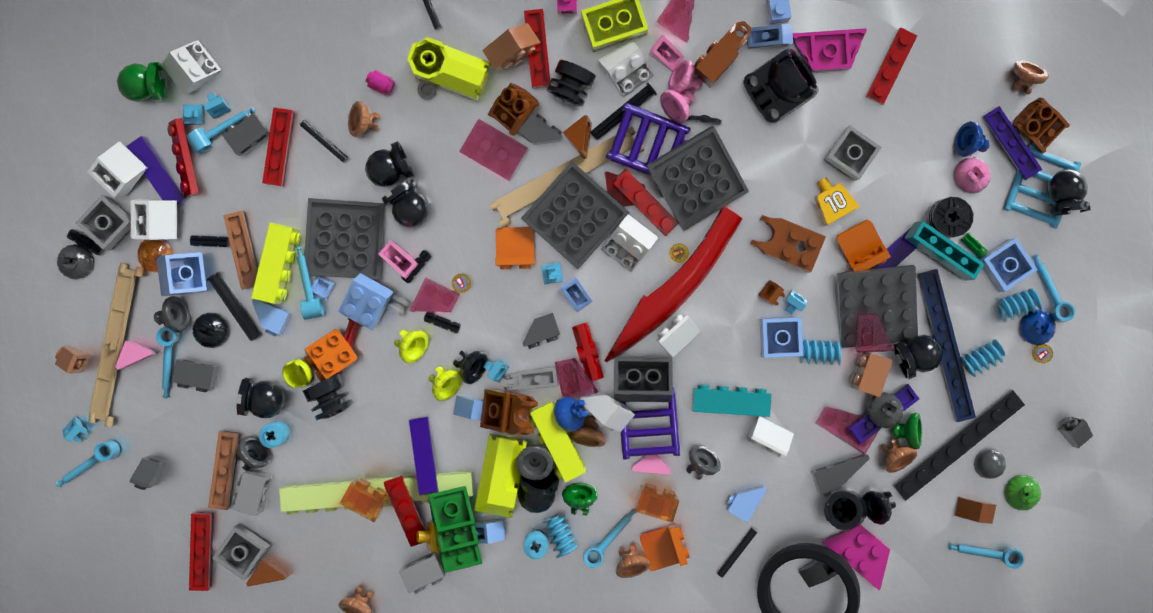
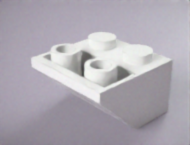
(190, 67)
(626, 67)
(117, 170)
(153, 219)
(629, 243)
(678, 335)
(608, 412)
(771, 435)

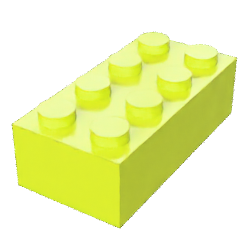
(276, 263)
(558, 442)

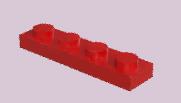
(539, 58)
(891, 66)
(277, 146)
(181, 151)
(645, 202)
(404, 508)
(200, 551)

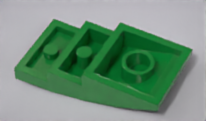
(455, 529)

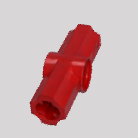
(587, 351)

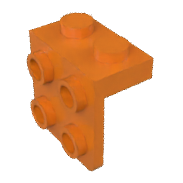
(863, 246)
(515, 247)
(329, 355)
(664, 547)

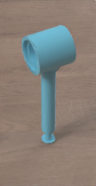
(200, 140)
(1054, 295)
(312, 306)
(162, 340)
(99, 455)
(607, 541)
(993, 554)

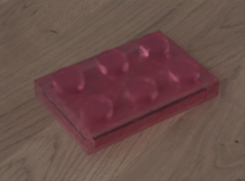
(493, 149)

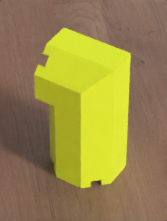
(448, 67)
(499, 476)

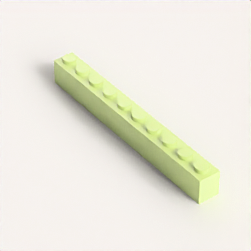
(330, 494)

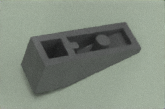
(835, 475)

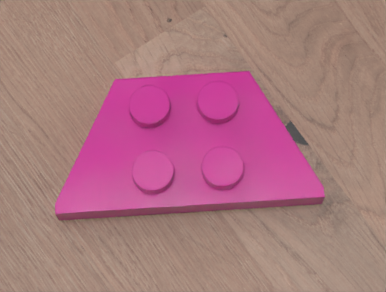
(829, 48)
(862, 552)

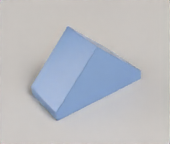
(576, 294)
(468, 407)

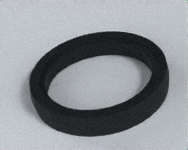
(814, 552)

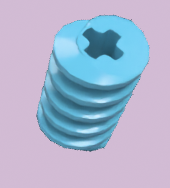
(1018, 303)
(821, 351)
(986, 355)
(267, 435)
(560, 535)
(531, 549)

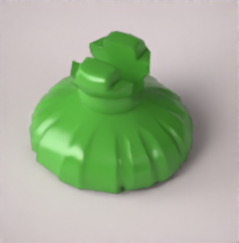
(1016, 490)

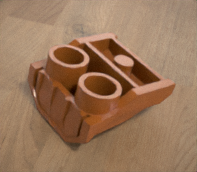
(513, 107)
(1040, 123)

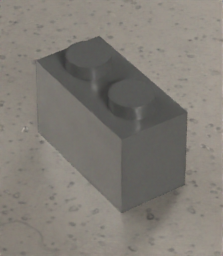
(246, 134)
(194, 374)

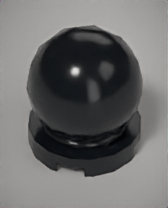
(386, 166)
(1068, 192)
(408, 206)
(920, 354)
(261, 399)
(538, 494)
(845, 510)

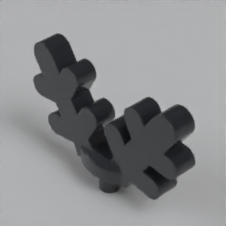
(704, 119)

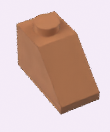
(71, 359)

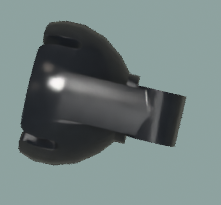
(782, 84)

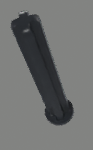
(616, 117)
(233, 306)

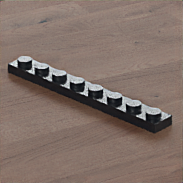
(958, 445)

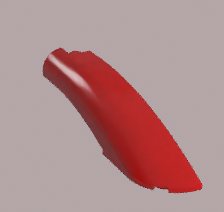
(668, 298)

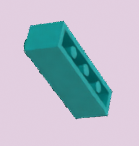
(944, 251)
(731, 402)

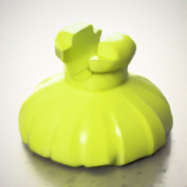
(412, 345)
(445, 384)

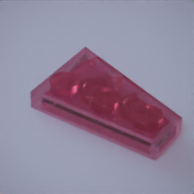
(838, 422)

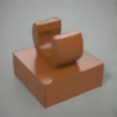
(771, 292)

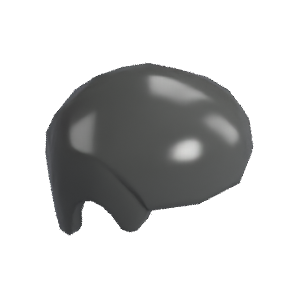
(990, 464)

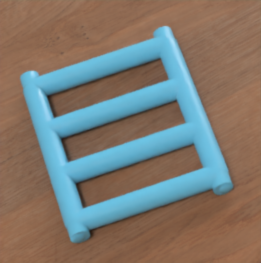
(1018, 187)

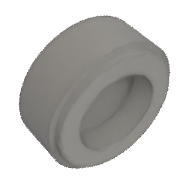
(427, 90)

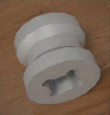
(397, 305)

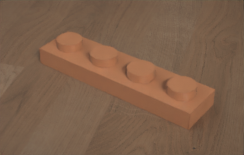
(241, 249)
(223, 470)

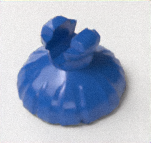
(970, 139)
(1031, 327)
(569, 413)

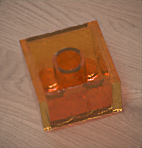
(365, 499)
(656, 502)

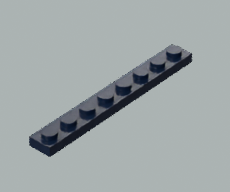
(944, 334)

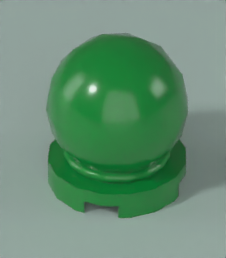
(141, 82)

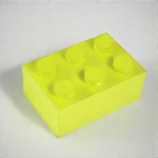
(613, 22)

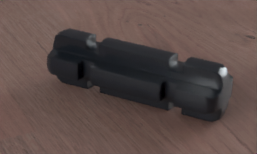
(84, 241)
(211, 241)
(424, 257)
(442, 322)

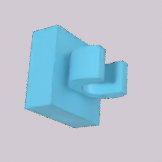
(216, 106)
(193, 114)
(552, 273)
(795, 301)
(496, 370)
(72, 429)

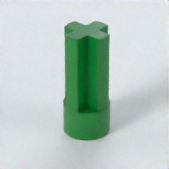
(974, 245)

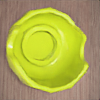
(297, 373)

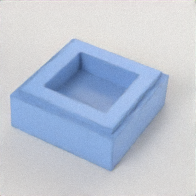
(322, 287)

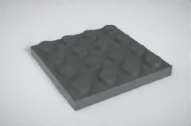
(697, 178)
(575, 215)
(344, 238)
(881, 291)

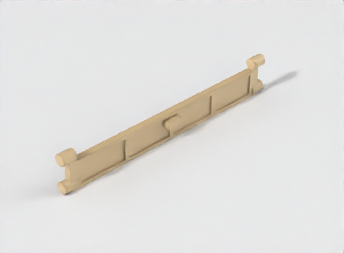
(533, 190)
(113, 344)

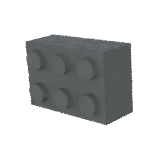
(643, 379)

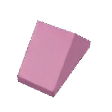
(666, 53)
(398, 259)
(133, 353)
(651, 464)

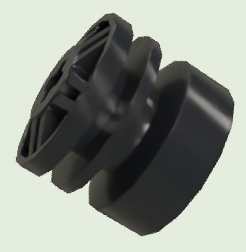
(571, 83)
(938, 216)
(328, 397)

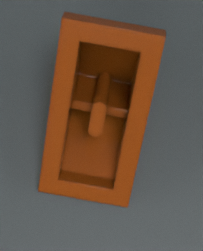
(579, 135)
(975, 510)
(266, 573)

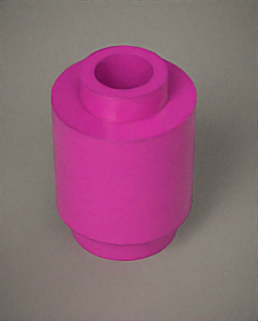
(380, 82)

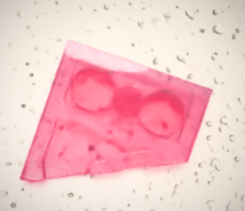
(677, 18)
(434, 298)
(871, 334)
(573, 379)

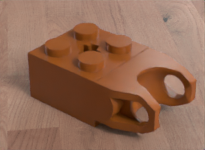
(721, 54)
(783, 241)
(507, 412)

